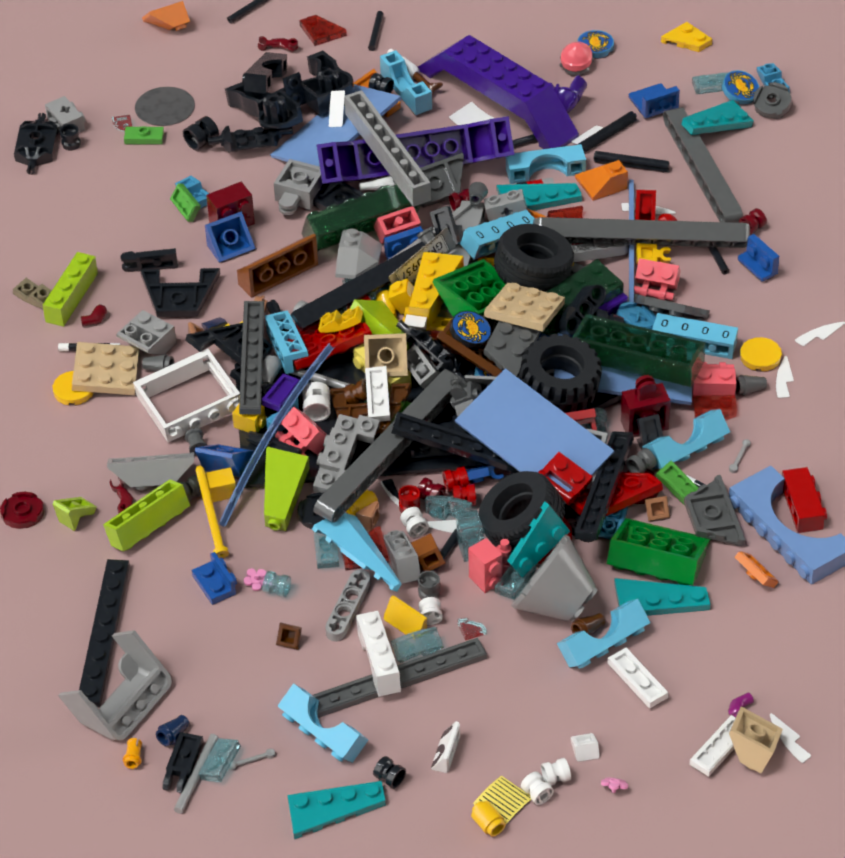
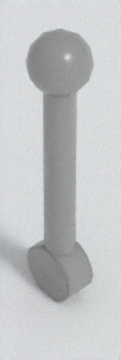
(733, 467)
(270, 753)

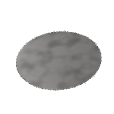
(164, 106)

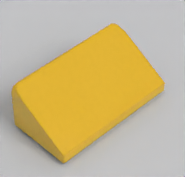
(404, 616)

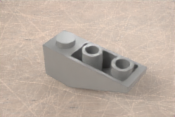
(402, 556)

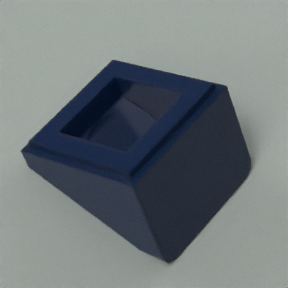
(214, 323)

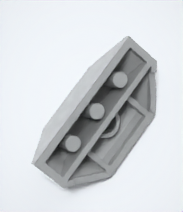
(356, 254)
(150, 470)

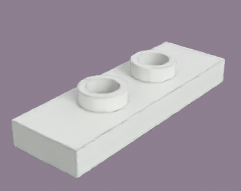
(714, 750)

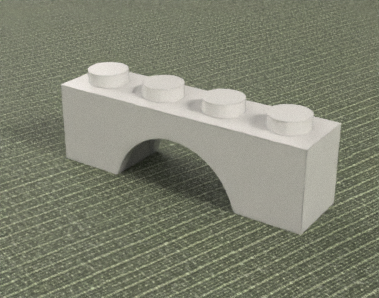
(380, 655)

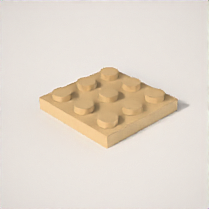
(524, 306)
(105, 368)

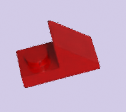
(645, 204)

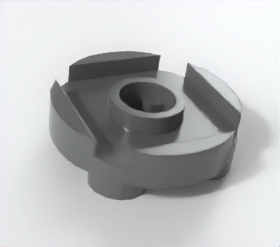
(775, 109)

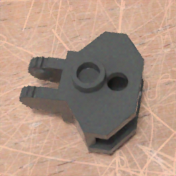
(463, 393)

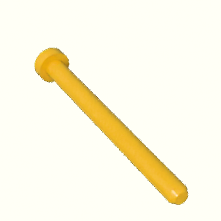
(220, 549)

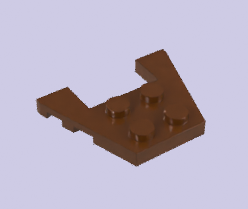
(398, 397)

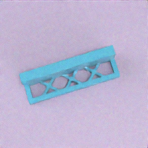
(279, 339)

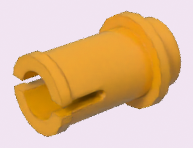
(132, 757)

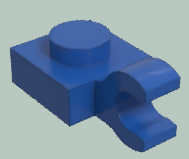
(478, 474)

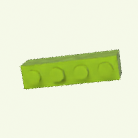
(70, 289)
(146, 515)

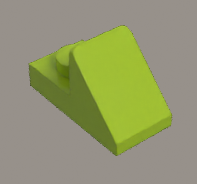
(71, 509)

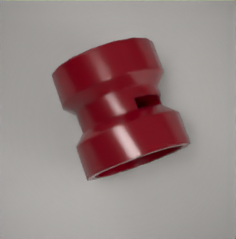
(456, 198)
(755, 219)
(427, 488)

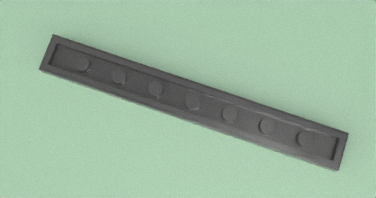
(252, 358)
(410, 674)

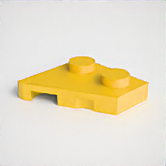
(688, 37)

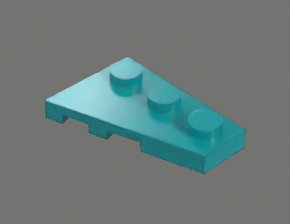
(542, 537)

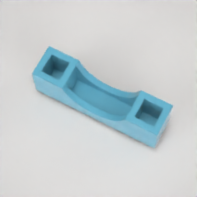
(416, 96)
(566, 159)
(706, 429)
(625, 620)
(303, 707)

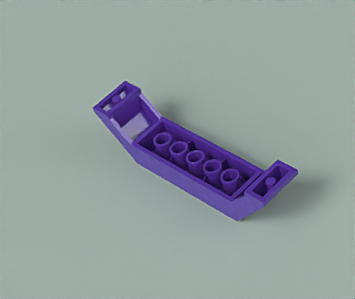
(508, 86)
(477, 141)

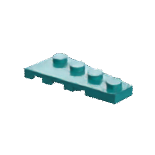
(718, 118)
(319, 808)

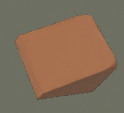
(369, 515)

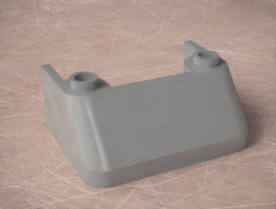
(143, 687)

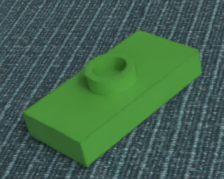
(143, 135)
(185, 202)
(676, 481)

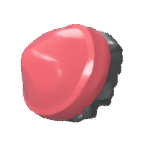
(576, 58)

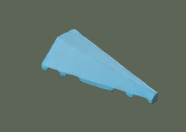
(358, 546)

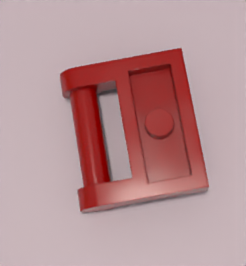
(568, 474)

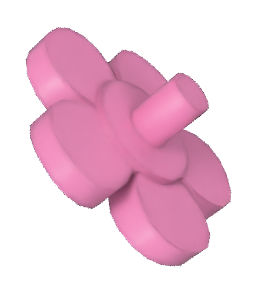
(255, 579)
(614, 784)

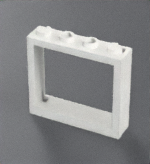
(177, 374)

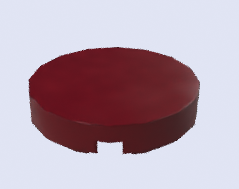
(22, 510)

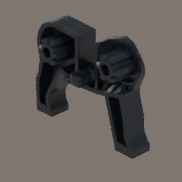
(283, 107)

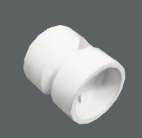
(316, 401)

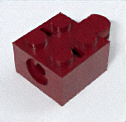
(644, 401)

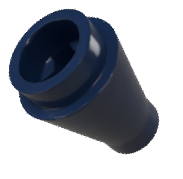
(168, 732)

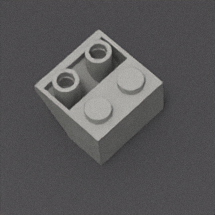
(149, 333)

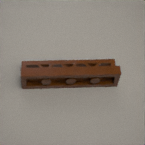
(466, 353)

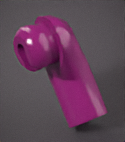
(741, 701)

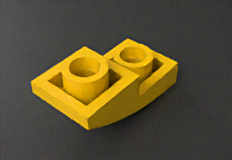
(336, 322)

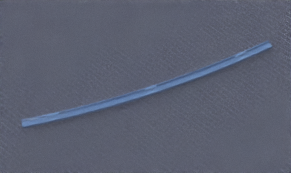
(631, 247)
(269, 433)

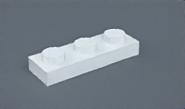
(377, 393)
(637, 678)

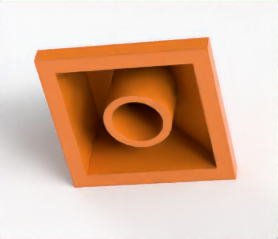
(169, 17)
(604, 180)

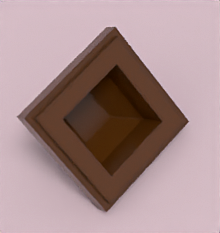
(289, 636)

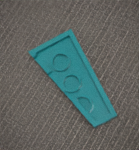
(545, 195)
(662, 597)

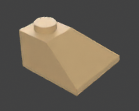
(387, 351)
(754, 739)

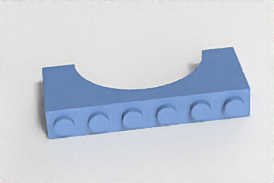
(808, 555)

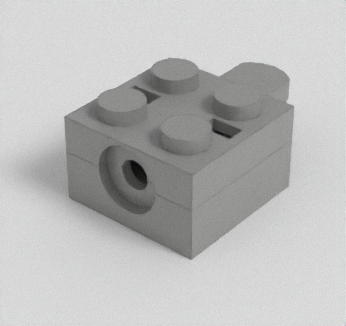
(297, 186)

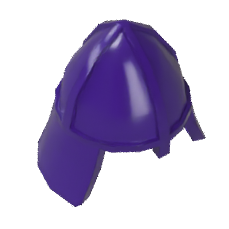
(571, 95)

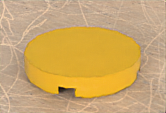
(760, 354)
(63, 390)

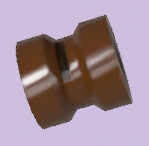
(356, 392)

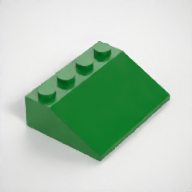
(469, 288)
(657, 551)

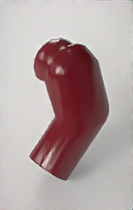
(96, 316)

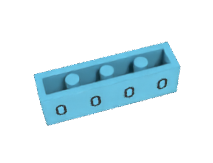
(484, 238)
(719, 338)

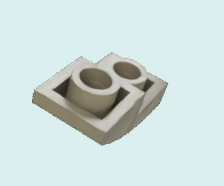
(31, 293)

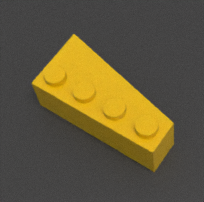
(425, 297)

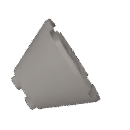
(558, 585)

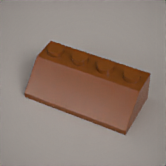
(278, 266)

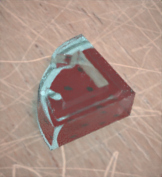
(122, 122)
(470, 628)

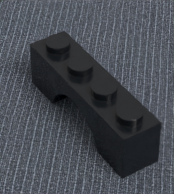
(260, 74)

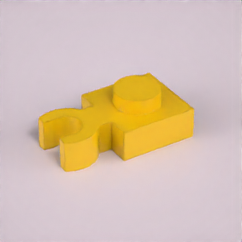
(650, 252)

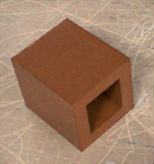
(428, 552)

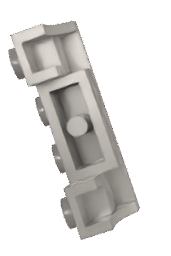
(341, 448)

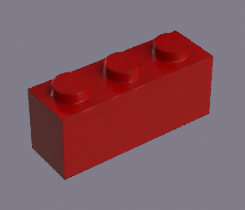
(803, 500)

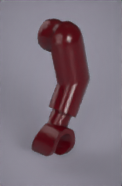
(290, 45)
(123, 494)

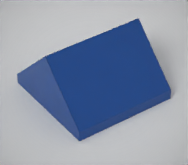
(228, 237)
(221, 456)

